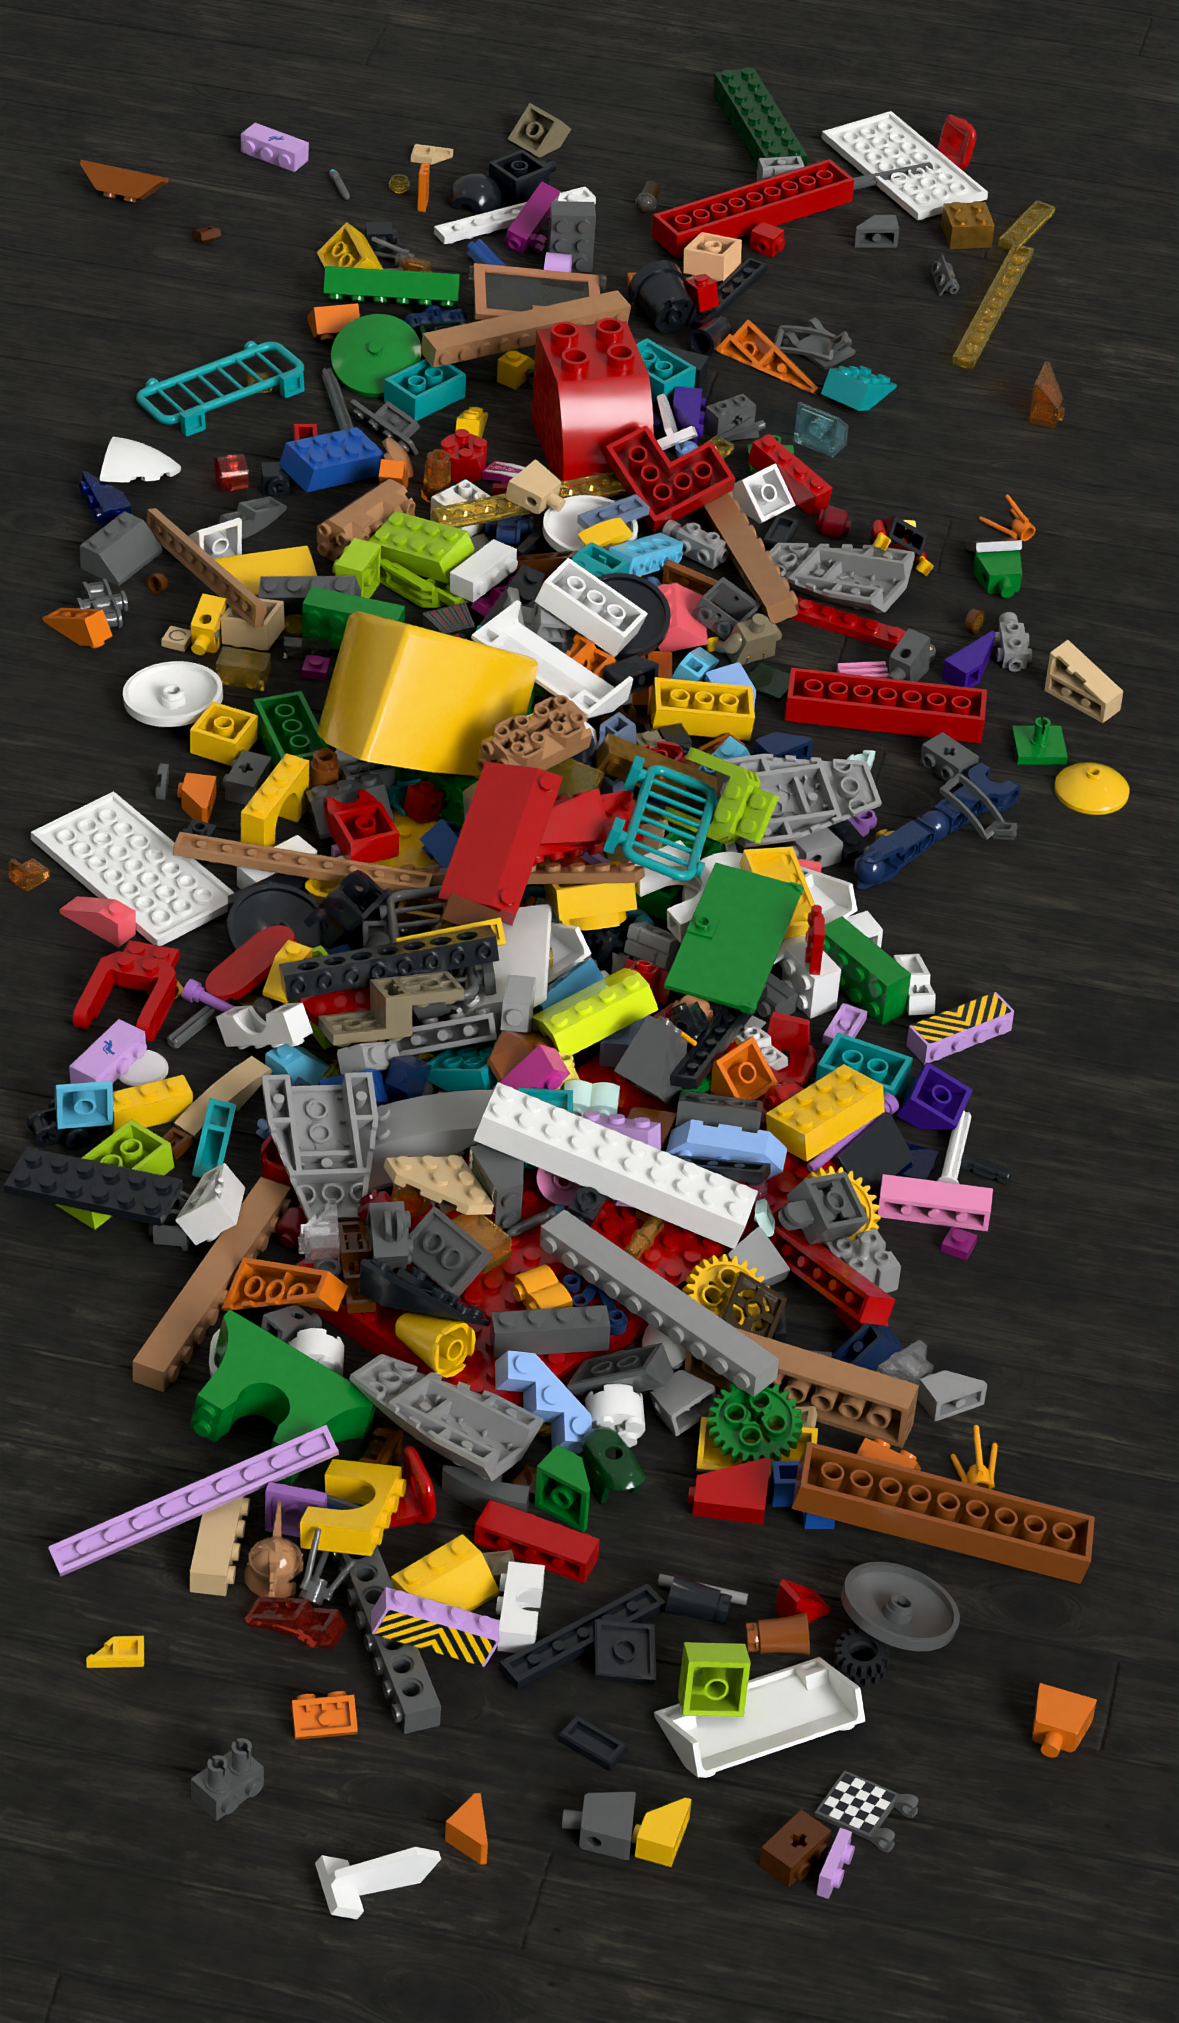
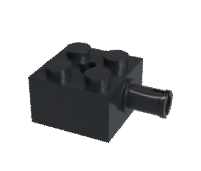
(520, 174)

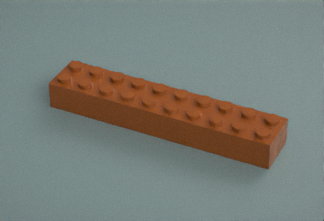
(943, 1512)

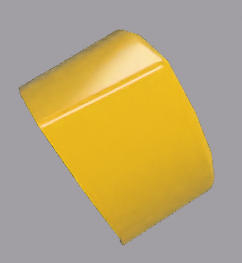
(420, 695)

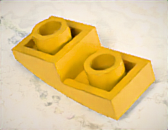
(605, 533)

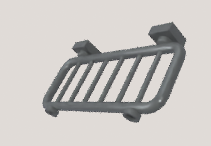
(474, 977)

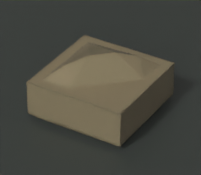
(498, 1562)

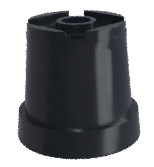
(662, 295)

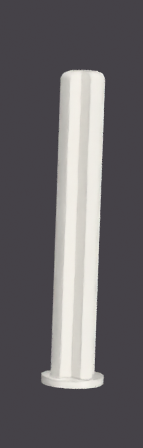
(955, 1150)

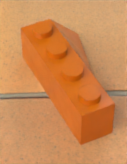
(273, 1283)

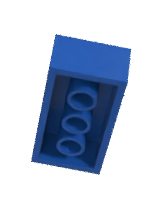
(331, 459)

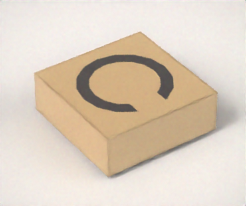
(177, 638)

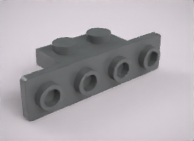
(390, 422)

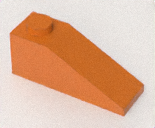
(80, 625)

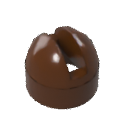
(155, 578)

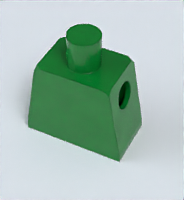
(999, 571)

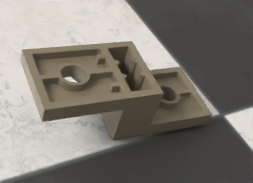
(390, 1008)

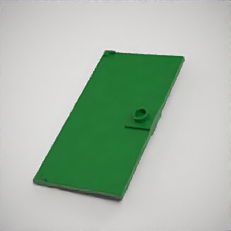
(734, 938)

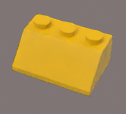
(348, 249)
(152, 1102)
(450, 1575)

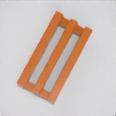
(423, 187)

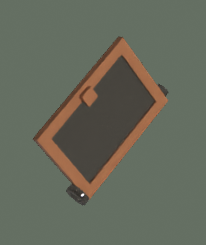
(517, 289)

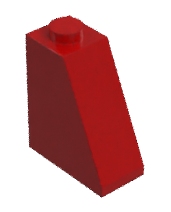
(732, 1492)

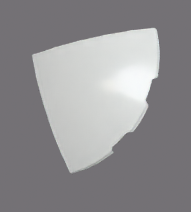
(130, 459)

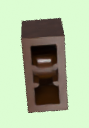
(795, 1848)

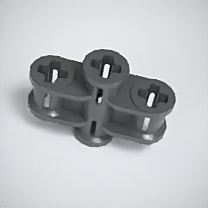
(99, 596)

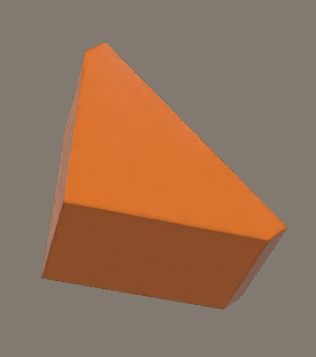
(467, 1830)

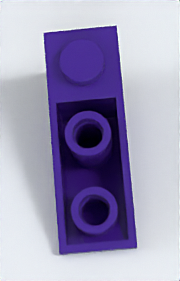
(689, 409)
(969, 664)

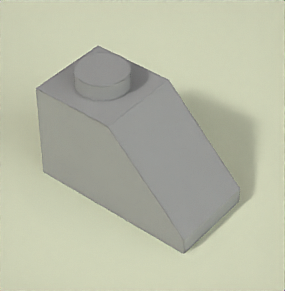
(518, 1004)
(950, 1394)

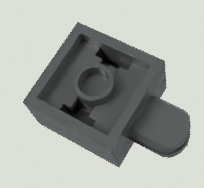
(824, 1208)
(388, 1232)

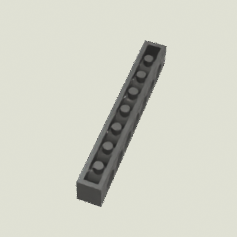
(398, 1663)

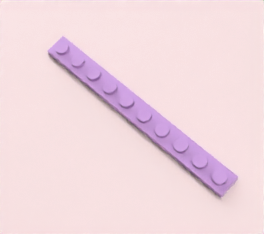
(193, 1500)

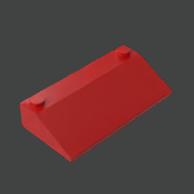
(501, 837)

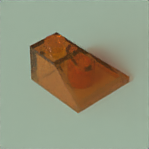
(1046, 399)

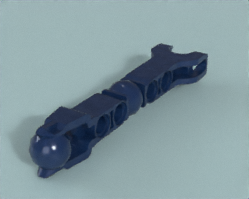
(899, 848)

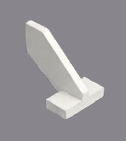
(673, 435)
(345, 1883)

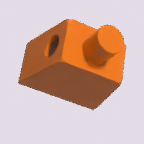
(1061, 1719)

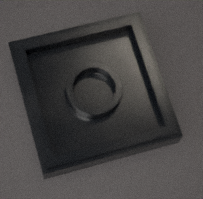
(624, 1652)

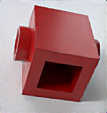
(767, 239)
(423, 802)

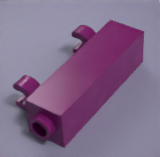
(531, 219)

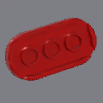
(248, 964)

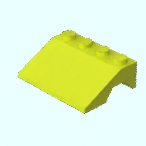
(597, 1011)

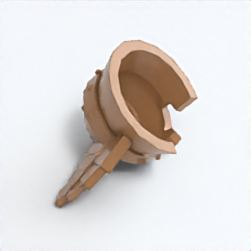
(274, 1564)

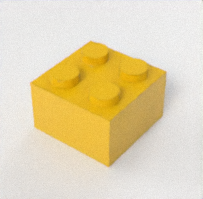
(223, 733)

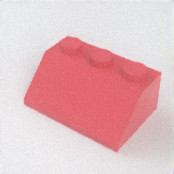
(683, 629)

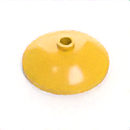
(1091, 788)

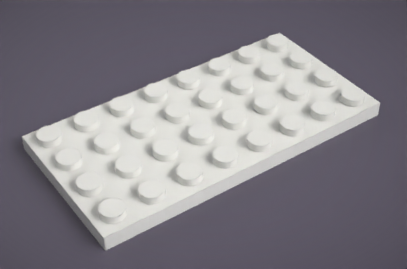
(890, 144)
(132, 861)

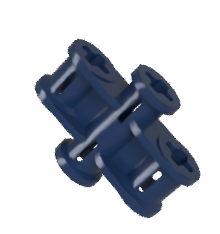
(428, 316)
(510, 529)

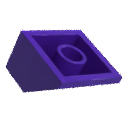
(934, 1100)

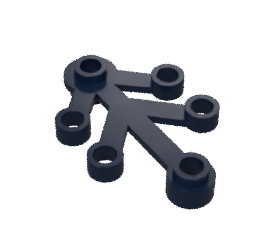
(617, 1317)

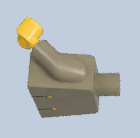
(748, 640)

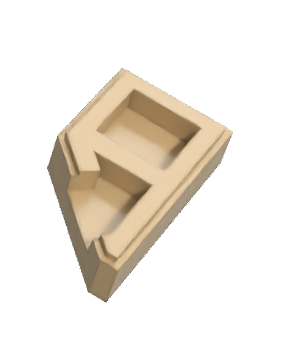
(430, 154)

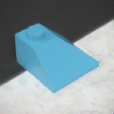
(296, 1062)
(84, 1104)

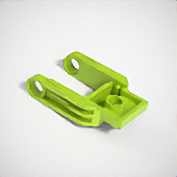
(422, 592)
(743, 806)

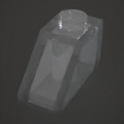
(321, 1235)

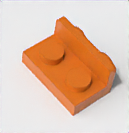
(324, 1716)

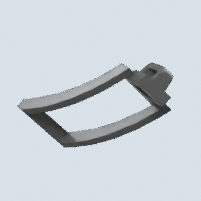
(842, 342)
(1006, 830)

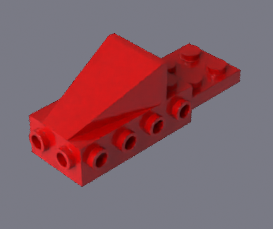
(583, 824)

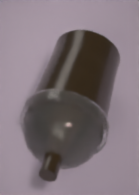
(647, 199)
(260, 1004)

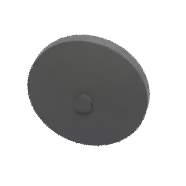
(900, 1606)

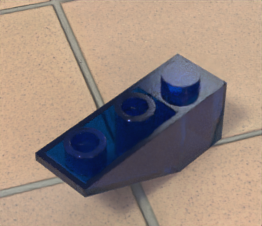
(103, 499)

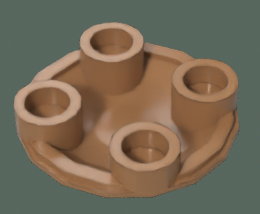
(397, 452)

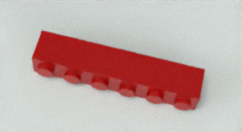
(833, 1277)

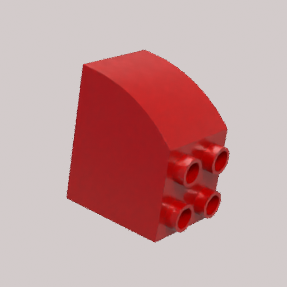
(587, 394)

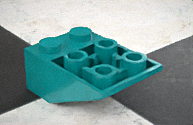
(857, 387)
(600, 561)

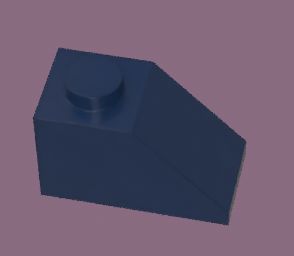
(784, 744)
(406, 1078)
(869, 1346)

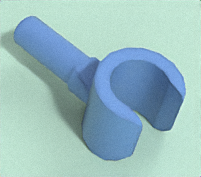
(264, 1131)

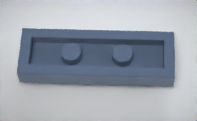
(627, 508)

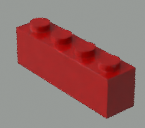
(805, 486)
(537, 1541)

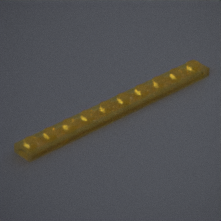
(992, 306)
(498, 507)

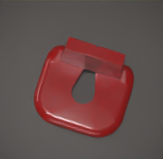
(953, 134)
(793, 1035)
(413, 1506)

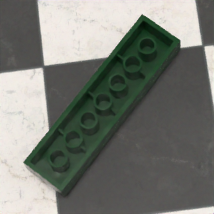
(755, 115)

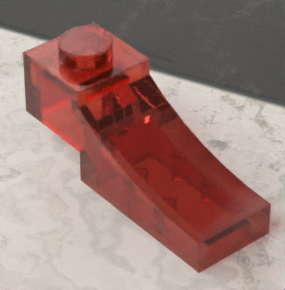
(298, 1619)

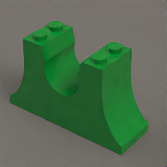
(279, 1383)

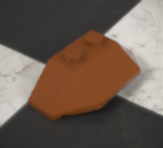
(122, 181)
(513, 1048)

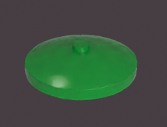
(372, 351)

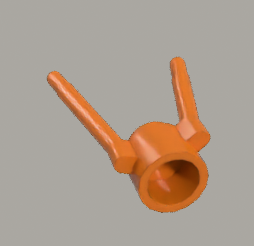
(1020, 526)

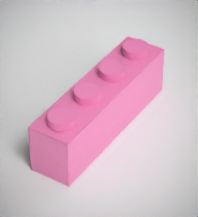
(935, 1202)

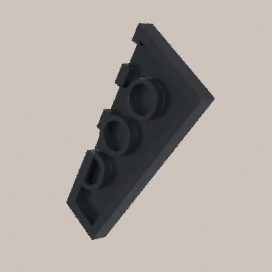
(528, 583)

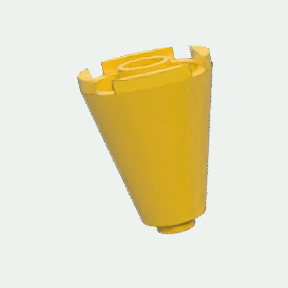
(437, 1341)

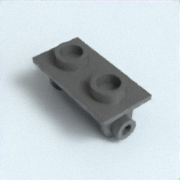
(944, 276)

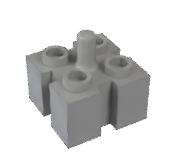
(869, 1258)

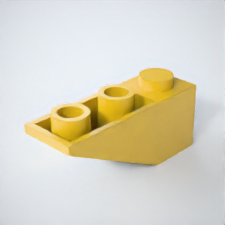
(473, 421)

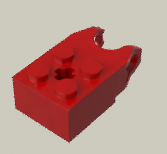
(362, 828)

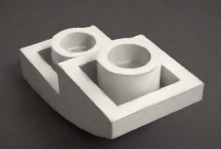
(773, 1056)

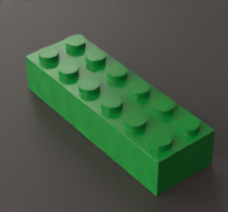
(391, 284)

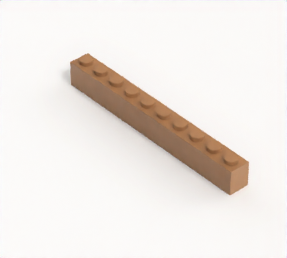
(517, 329)
(751, 559)
(207, 1289)

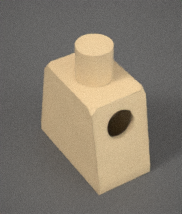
(535, 489)

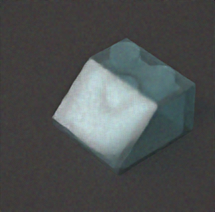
(820, 430)

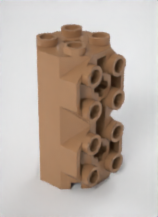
(362, 518)
(538, 741)

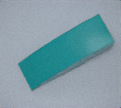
(214, 1136)

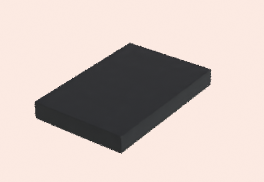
(875, 1152)

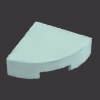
(867, 755)

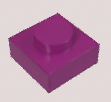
(316, 667)
(959, 1243)

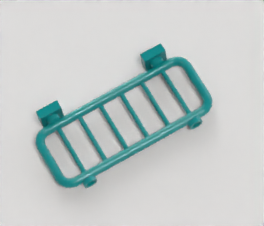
(193, 419)
(627, 839)

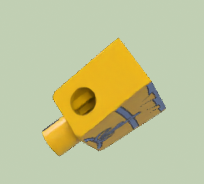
(207, 634)

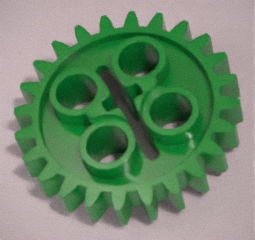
(732, 1433)

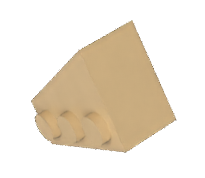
(1082, 683)

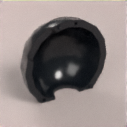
(476, 191)

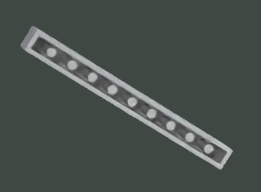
(659, 1303)

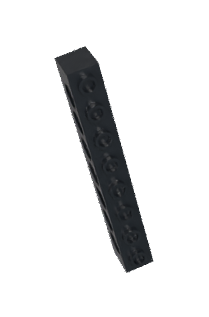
(395, 959)

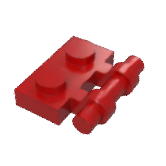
(815, 939)

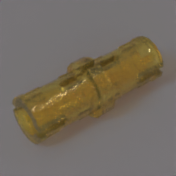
(644, 1238)

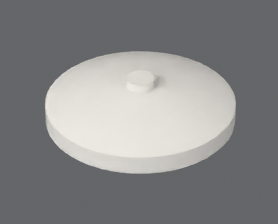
(562, 527)
(171, 693)

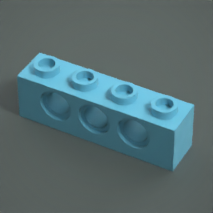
(649, 553)

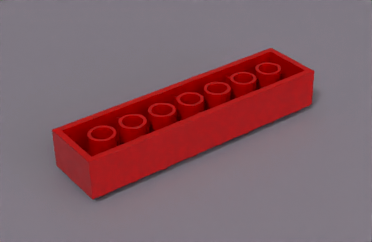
(885, 705)

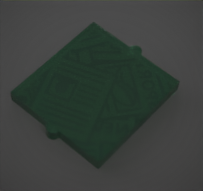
(770, 682)

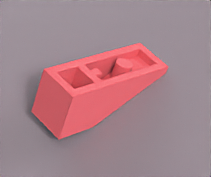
(103, 917)

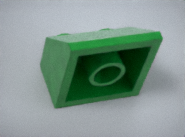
(563, 1487)

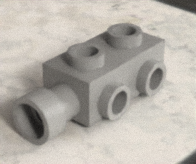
(698, 544)
(1012, 643)

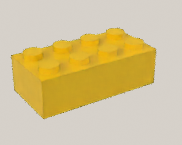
(703, 707)
(826, 1112)

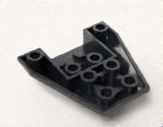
(413, 1293)

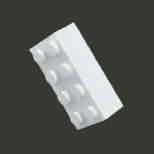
(591, 607)

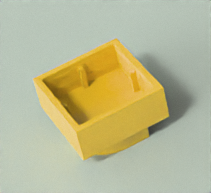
(591, 904)

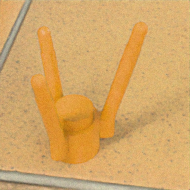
(978, 1473)

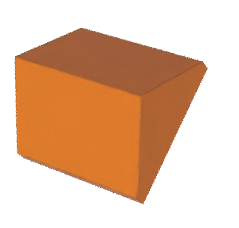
(742, 1072)

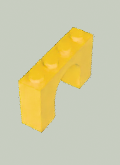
(278, 796)
(361, 1528)

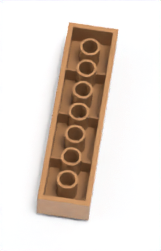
(843, 1392)

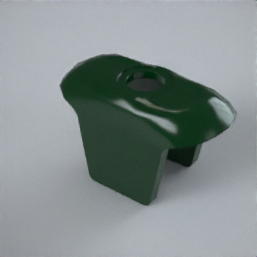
(608, 1473)

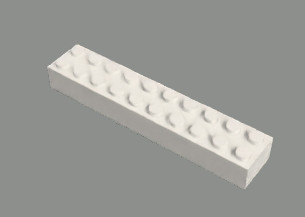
(616, 1165)

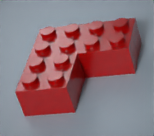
(667, 486)

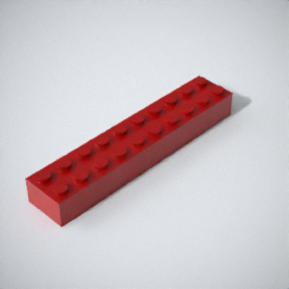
(743, 208)

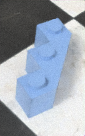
(727, 1143)
(544, 1397)

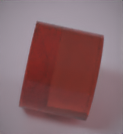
(231, 473)

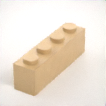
(218, 1548)

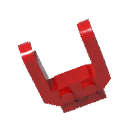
(137, 967)

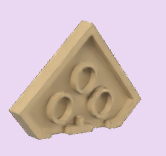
(440, 1180)

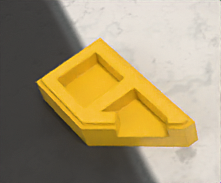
(119, 1652)

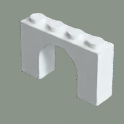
(679, 915)

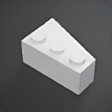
(212, 1205)

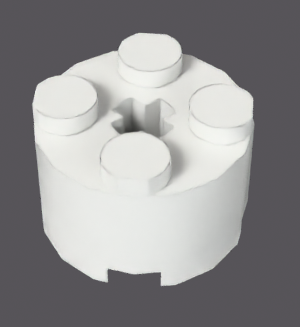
(321, 1348)
(618, 1409)

